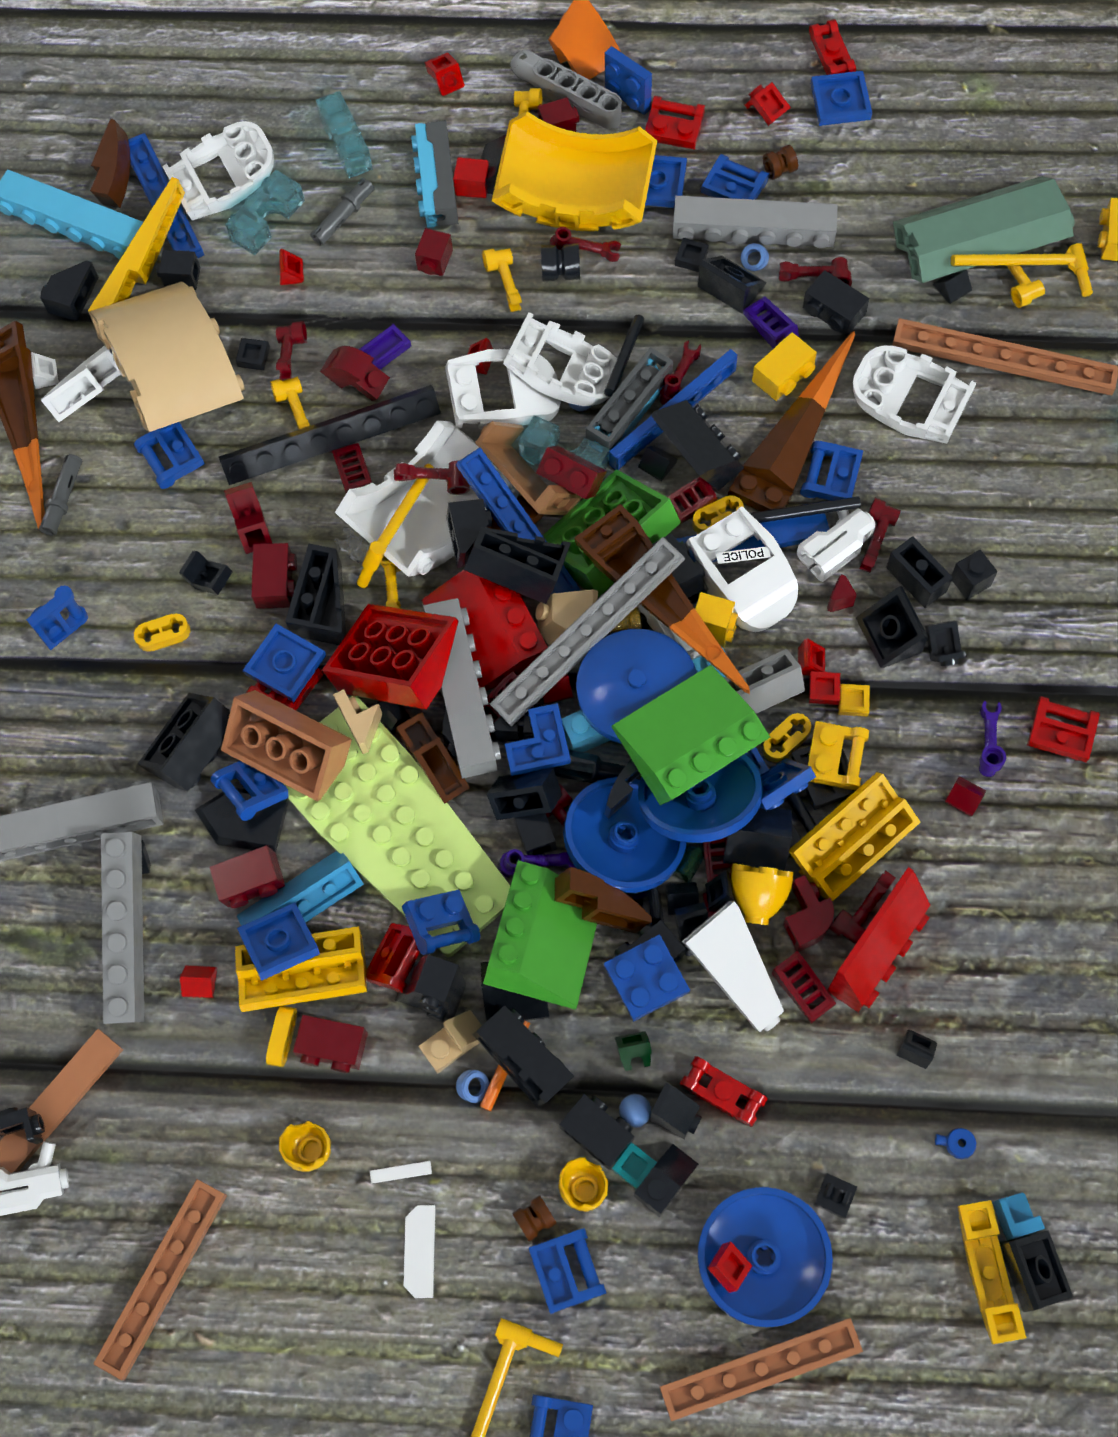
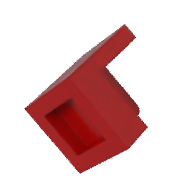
(471, 177)

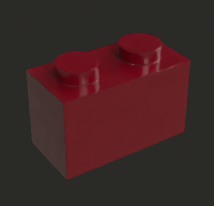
(571, 472)
(273, 575)
(247, 877)
(330, 1043)

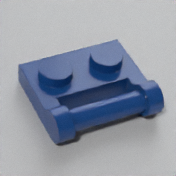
(726, 185)
(176, 447)
(841, 475)
(49, 622)
(261, 787)
(436, 913)
(556, 1275)
(571, 1421)

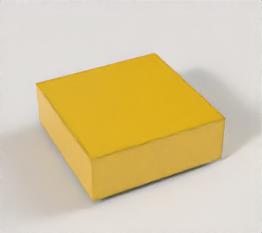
(854, 700)

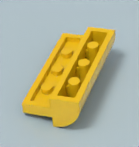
(854, 836)
(333, 973)

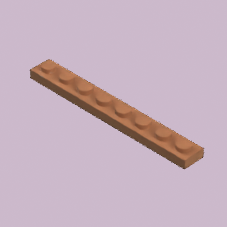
(1006, 357)

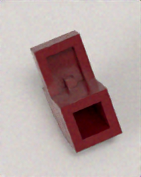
(355, 368)
(248, 516)
(814, 919)

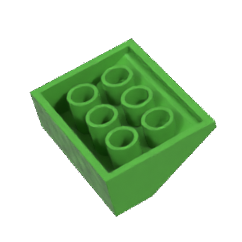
(646, 505)
(689, 733)
(539, 941)

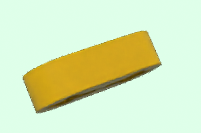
(715, 512)
(162, 632)
(791, 742)
(281, 1036)

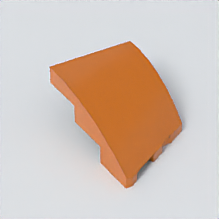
(582, 39)

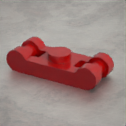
(831, 50)
(723, 1091)

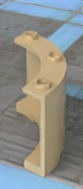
(168, 354)

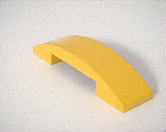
(989, 1272)

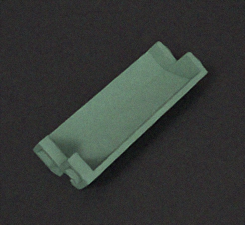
(990, 223)

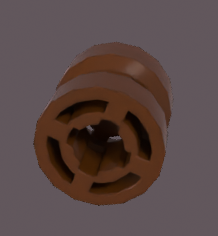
(780, 162)
(528, 1222)

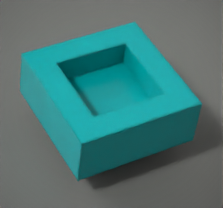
(634, 1165)

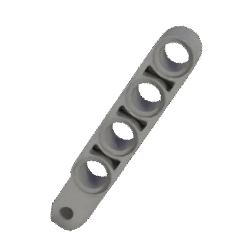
(560, 82)

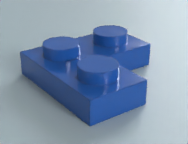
(546, 748)

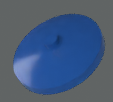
(627, 674)
(708, 809)
(620, 848)
(786, 1253)

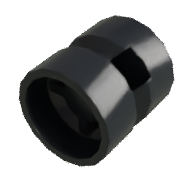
(560, 262)

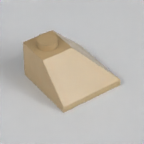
(562, 612)

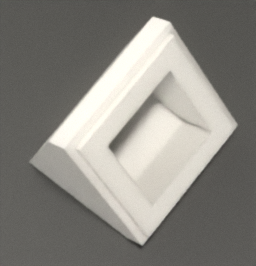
(44, 371)

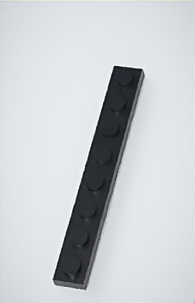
(330, 435)

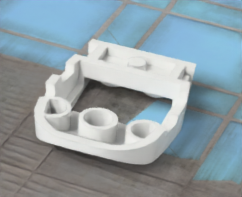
(245, 156)
(584, 375)
(886, 380)
(467, 398)
(763, 593)

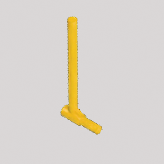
(1074, 258)
(377, 548)
(512, 1338)

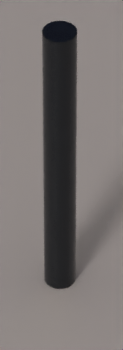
(624, 355)
(807, 509)

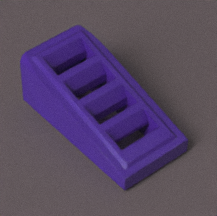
(766, 329)

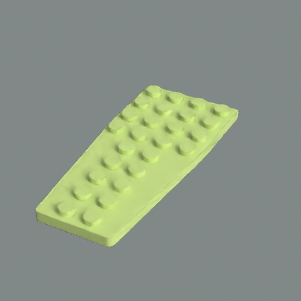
(401, 831)

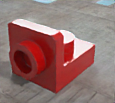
(446, 73)
(768, 102)

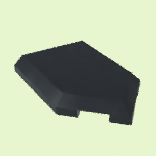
(229, 830)

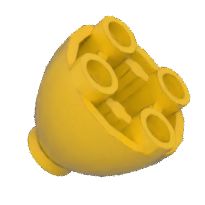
(760, 891)

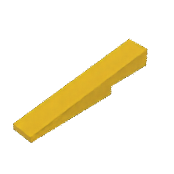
(143, 250)

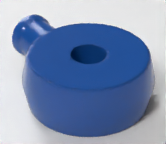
(952, 1145)

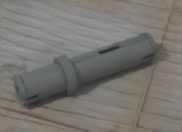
(349, 204)
(57, 504)

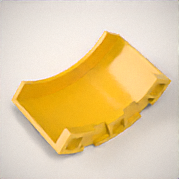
(574, 176)

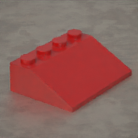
(500, 625)
(393, 656)
(881, 943)

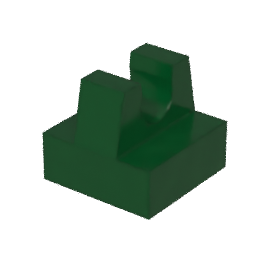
(634, 1046)

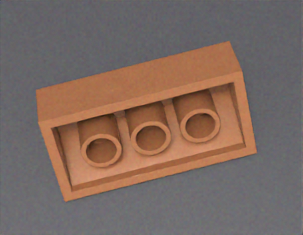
(284, 744)

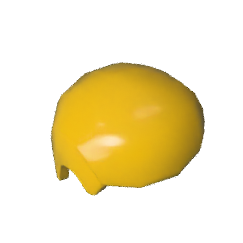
(305, 1146)
(583, 1184)

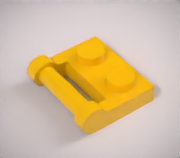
(826, 754)

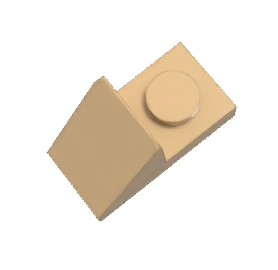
(361, 723)
(451, 1041)

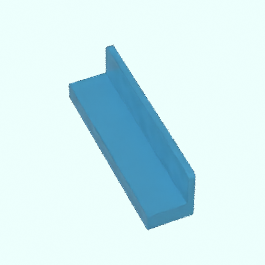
(311, 890)

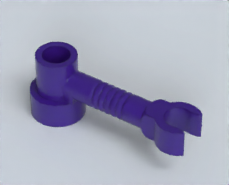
(992, 756)
(507, 868)

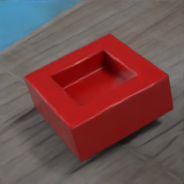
(824, 688)
(729, 1267)

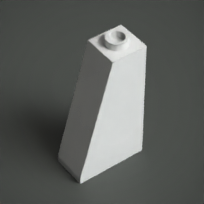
(734, 963)

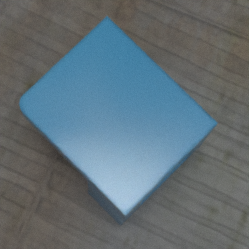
(1016, 1216)

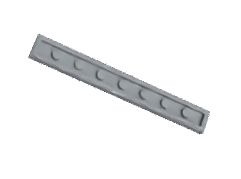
(587, 631)

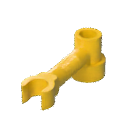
(528, 100)
(500, 261)
(1026, 290)
(289, 390)
(391, 585)

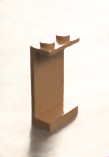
(496, 444)

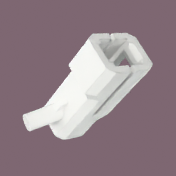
(838, 545)
(42, 1182)

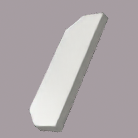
(420, 1251)

